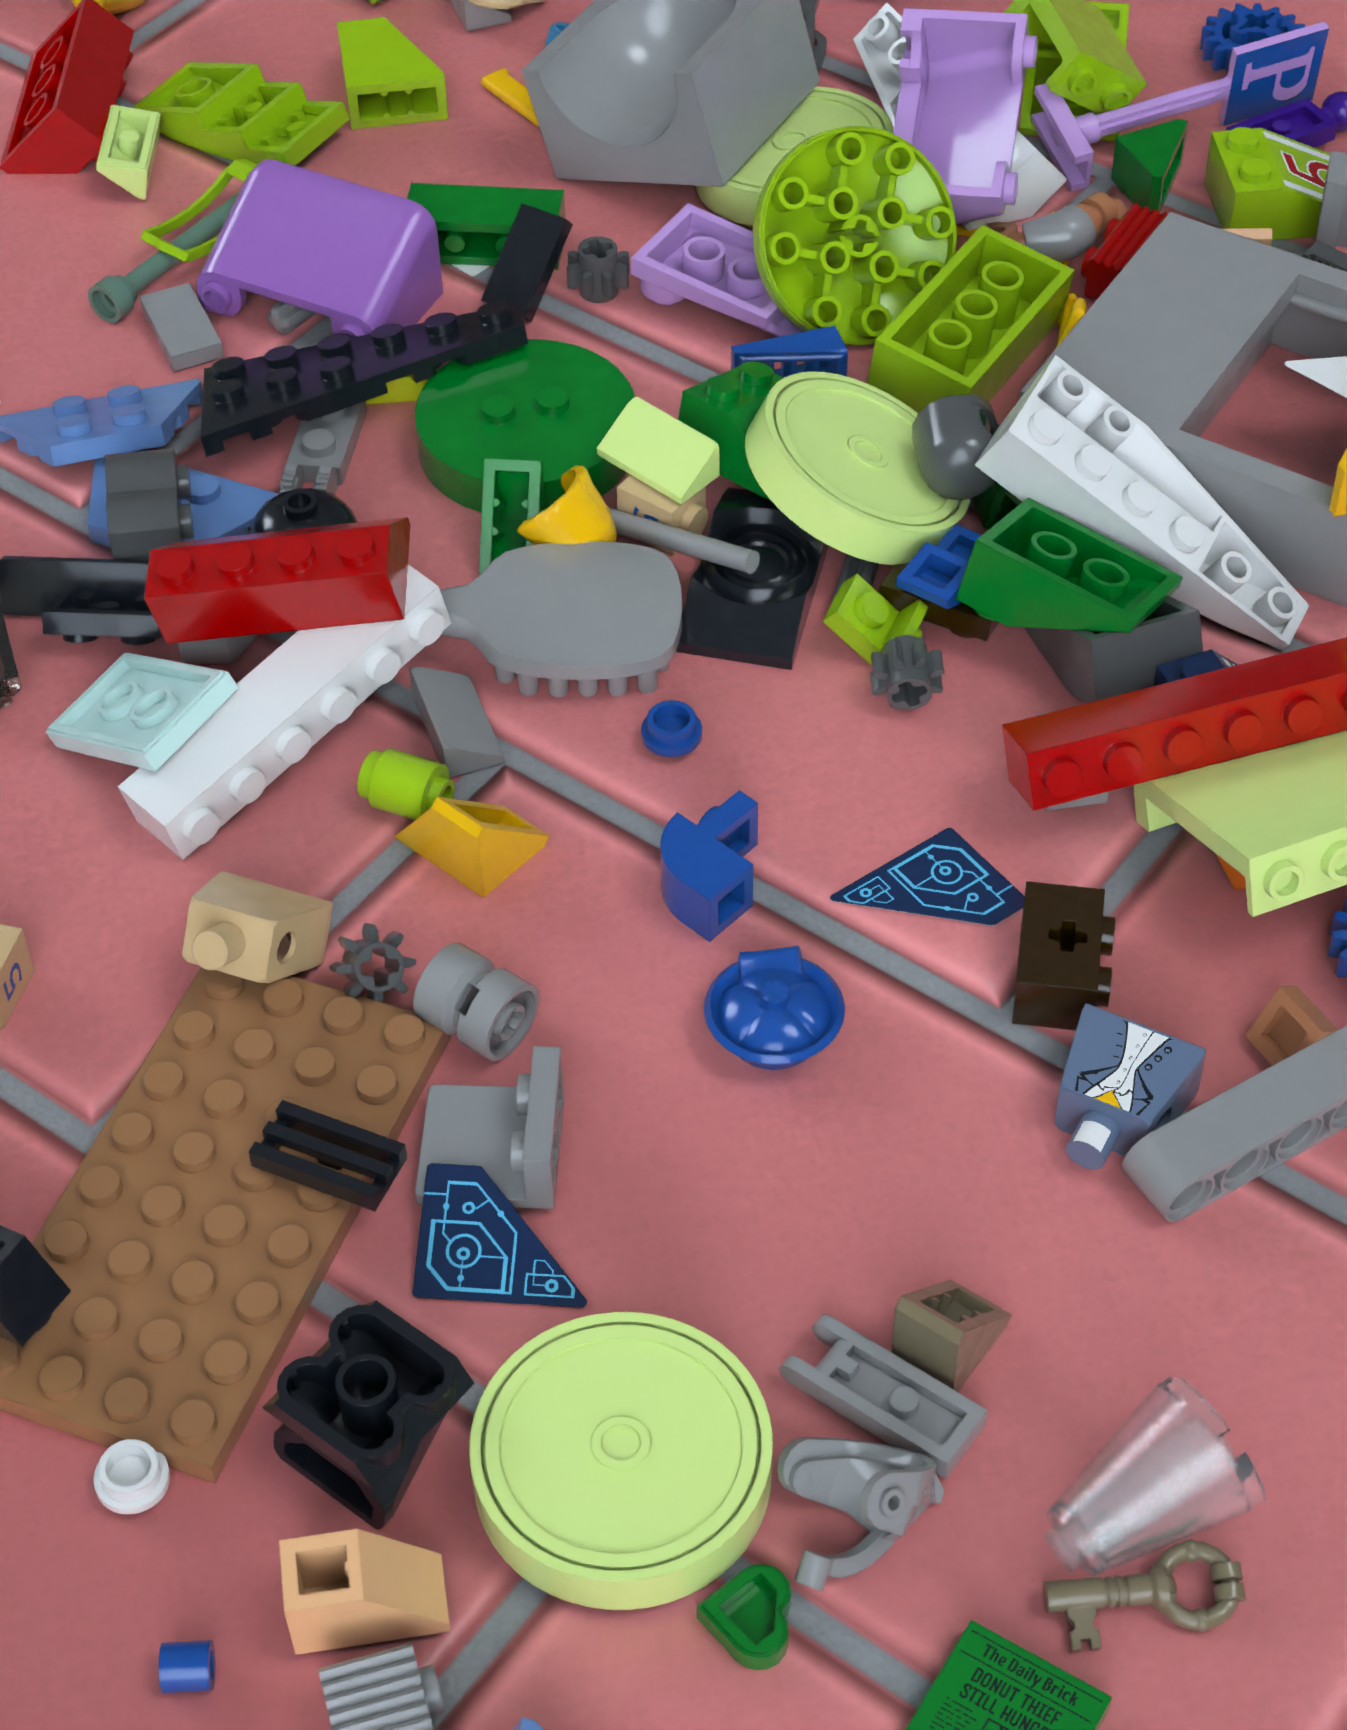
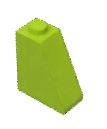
(388, 76)

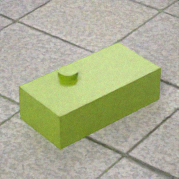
(971, 322)

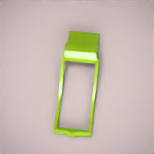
(238, 168)

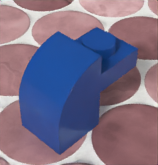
(704, 866)

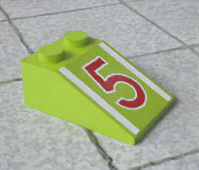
(1265, 182)

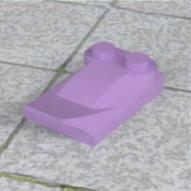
(711, 265)

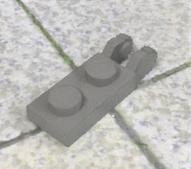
(323, 450)

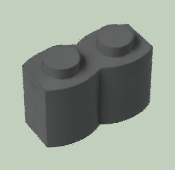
(146, 502)

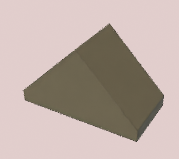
(946, 1331)

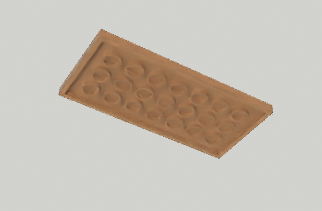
(182, 1250)

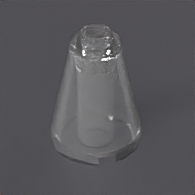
(1153, 1484)

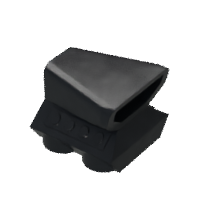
(366, 1409)

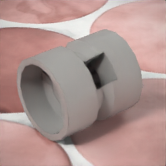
(479, 1003)

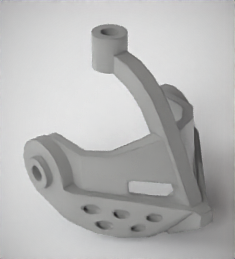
(869, 1481)

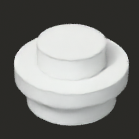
(131, 1477)

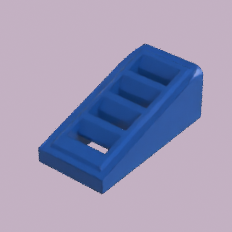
(819, 350)

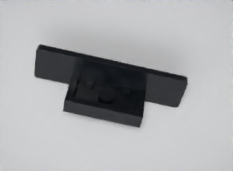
(80, 597)

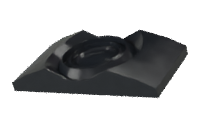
(760, 613)

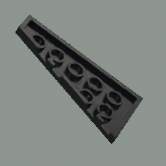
(345, 370)

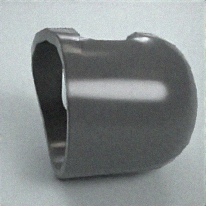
(949, 443)

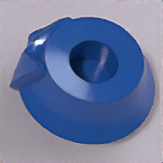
(774, 1008)

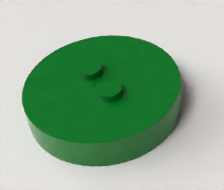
(522, 404)

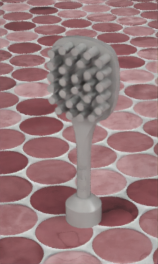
(553, 616)

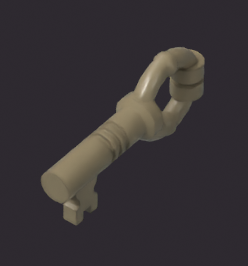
(1156, 1588)

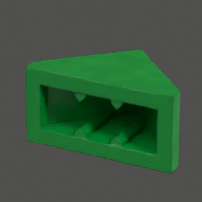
(1149, 162)
(509, 497)

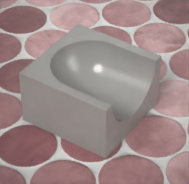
(669, 87)

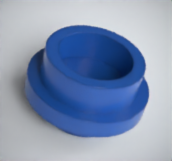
(671, 729)

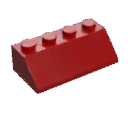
(69, 94)
(279, 580)

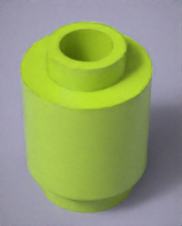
(403, 782)

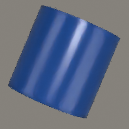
(187, 1666)

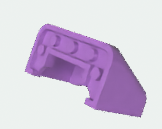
(325, 250)

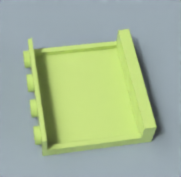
(1266, 815)

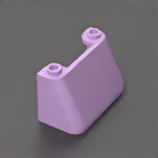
(965, 101)

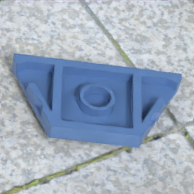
(110, 424)
(217, 505)

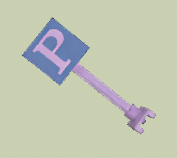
(1258, 80)

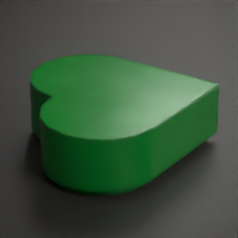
(750, 1616)

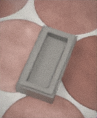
(181, 327)

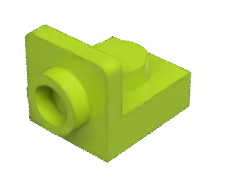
(868, 619)

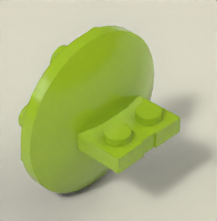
(851, 231)

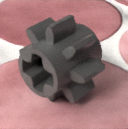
(598, 269)
(906, 672)
(361, 951)

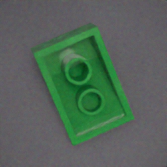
(723, 412)
(1060, 575)

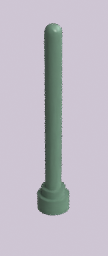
(115, 296)

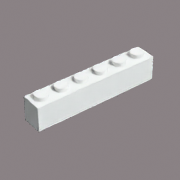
(277, 718)

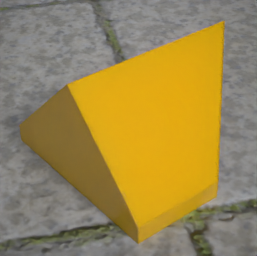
(474, 841)

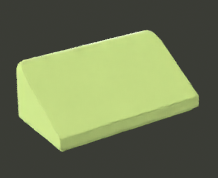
(130, 148)
(661, 451)

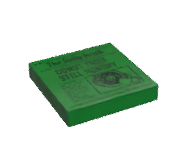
(1005, 1687)

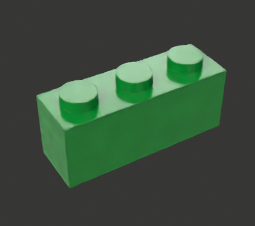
(477, 219)

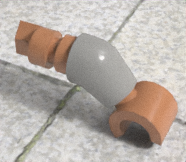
(1068, 230)

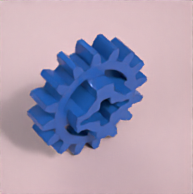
(1240, 28)

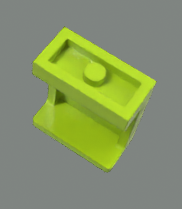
(1094, 61)

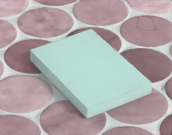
(141, 710)

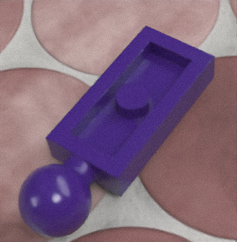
(1305, 120)

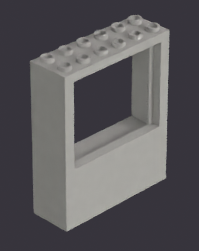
(1179, 341)

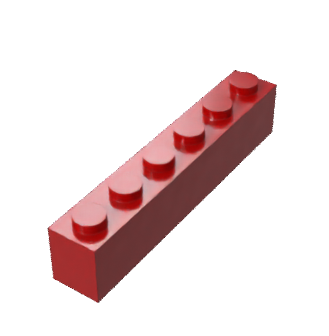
(1178, 725)

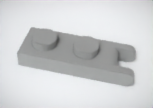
(887, 1396)

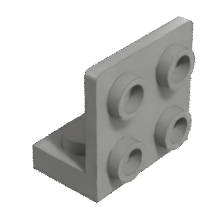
(502, 1129)

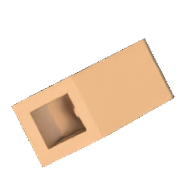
(359, 1590)

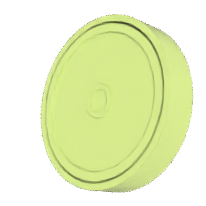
(819, 112)
(847, 467)
(621, 1460)

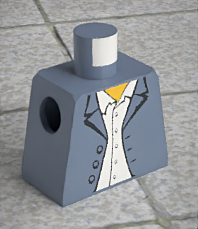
(1122, 1085)

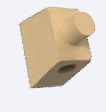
(243, 928)

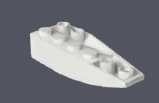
(881, 50)
(1115, 476)

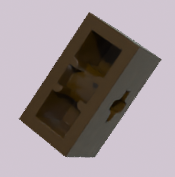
(1061, 955)

